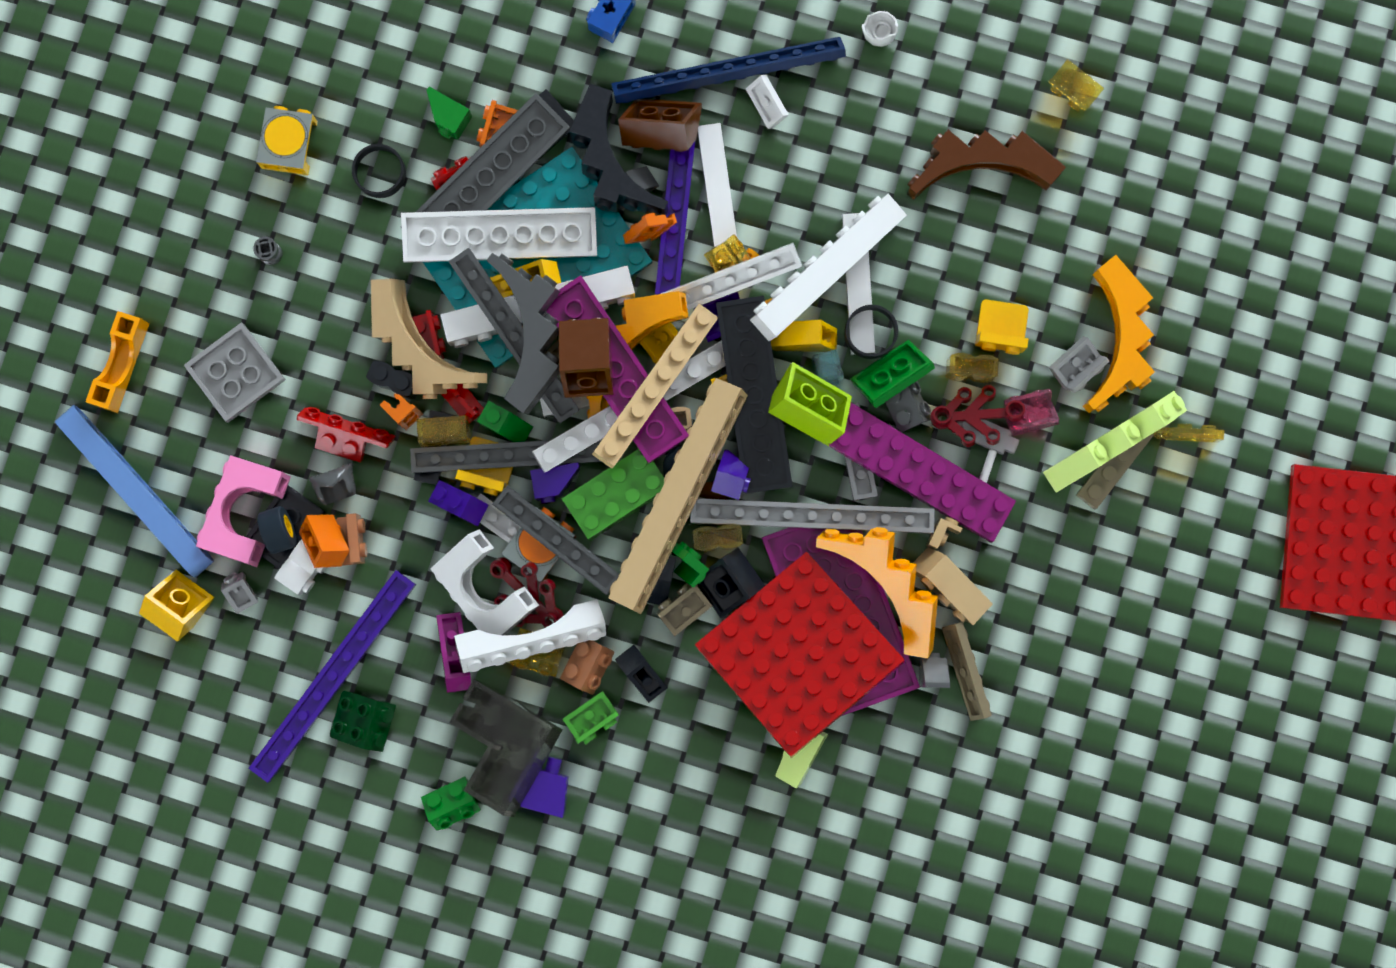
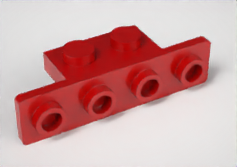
(343, 436)

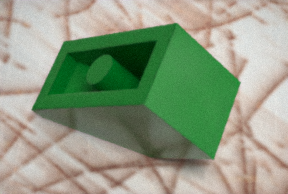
(448, 114)
(504, 423)

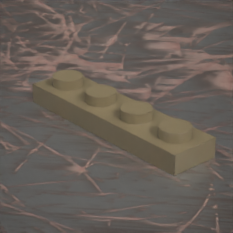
(1107, 475)
(966, 671)

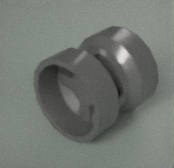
(271, 254)

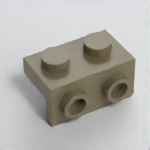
(683, 608)

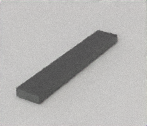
(556, 539)

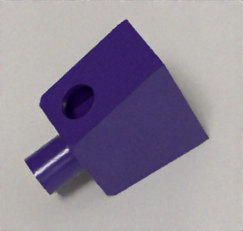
(548, 790)

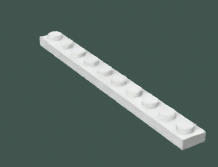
(598, 425)

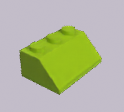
(811, 404)

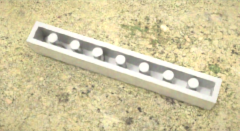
(828, 267)
(472, 324)

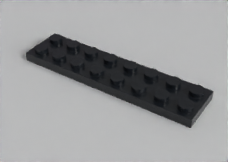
(752, 368)

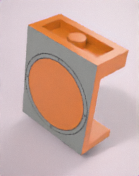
(525, 549)

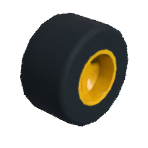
(276, 530)

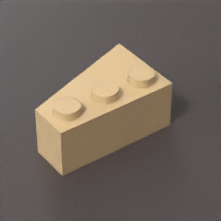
(951, 586)

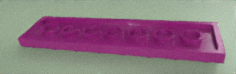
(662, 428)
(923, 474)

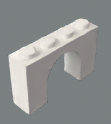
(456, 576)

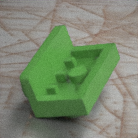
(591, 717)

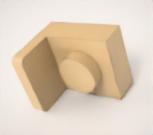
(940, 536)

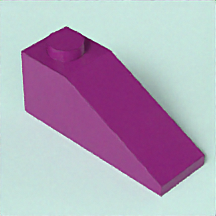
(448, 627)

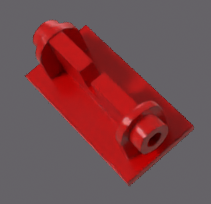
(463, 402)

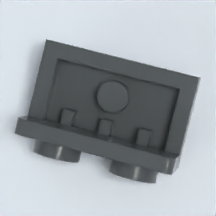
(909, 408)

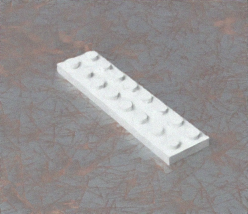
(509, 232)

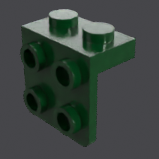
(362, 721)

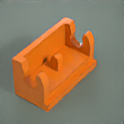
(405, 413)

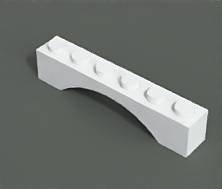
(482, 649)

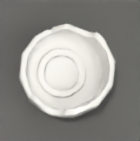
(880, 28)

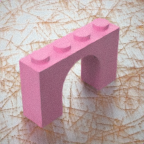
(237, 479)

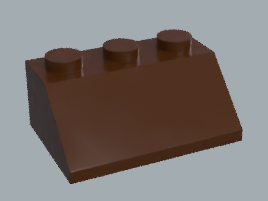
(660, 124)

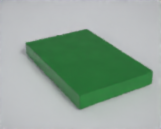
(892, 373)

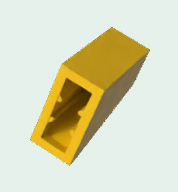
(806, 337)

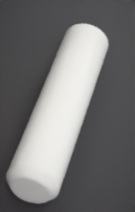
(988, 465)

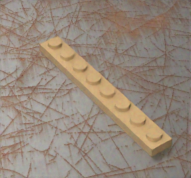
(655, 386)

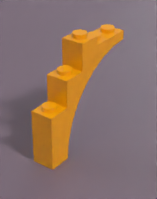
(1126, 299)
(642, 318)
(897, 577)

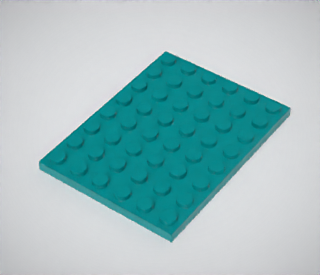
(551, 187)

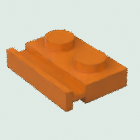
(649, 227)

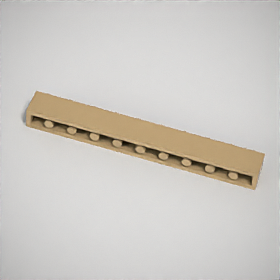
(677, 495)

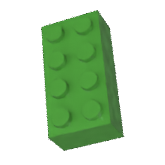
(614, 494)

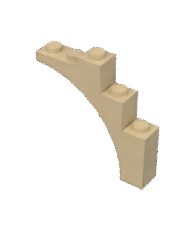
(395, 325)

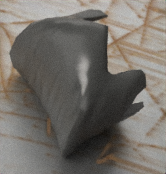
(334, 484)

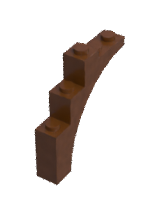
(1020, 157)

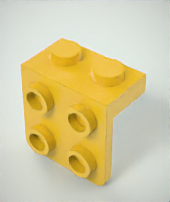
(1002, 327)
(491, 480)

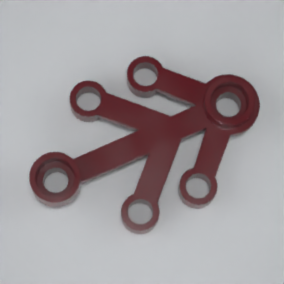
(973, 415)
(545, 611)

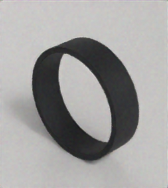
(376, 147)
(888, 314)

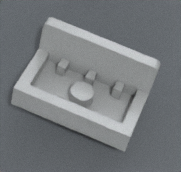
(1078, 365)

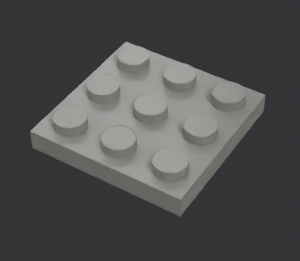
(234, 372)

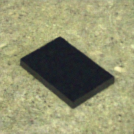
(297, 508)

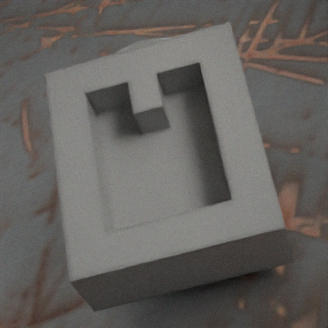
(238, 592)

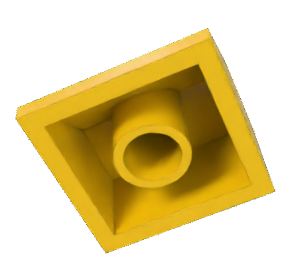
(175, 605)

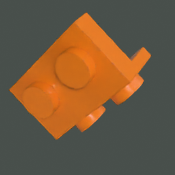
(495, 117)

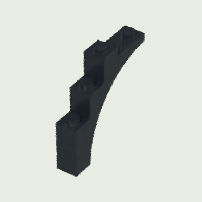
(614, 185)

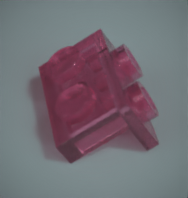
(1038, 412)

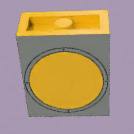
(285, 140)

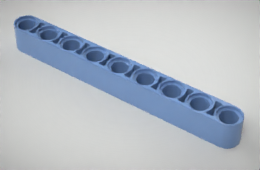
(134, 491)

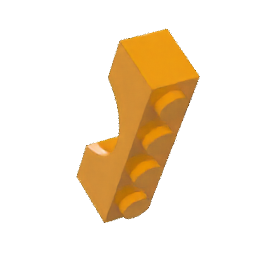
(126, 341)

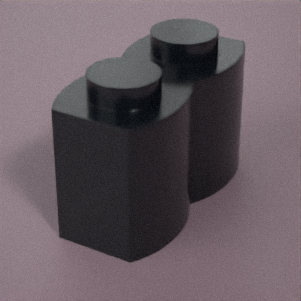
(391, 379)

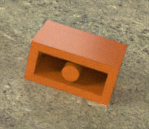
(324, 541)

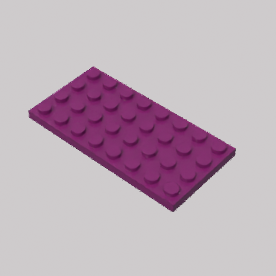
(860, 587)

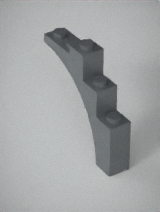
(539, 331)

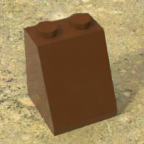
(585, 357)

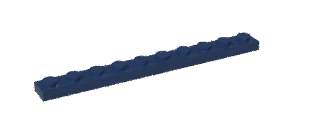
(728, 70)

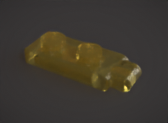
(1185, 432)

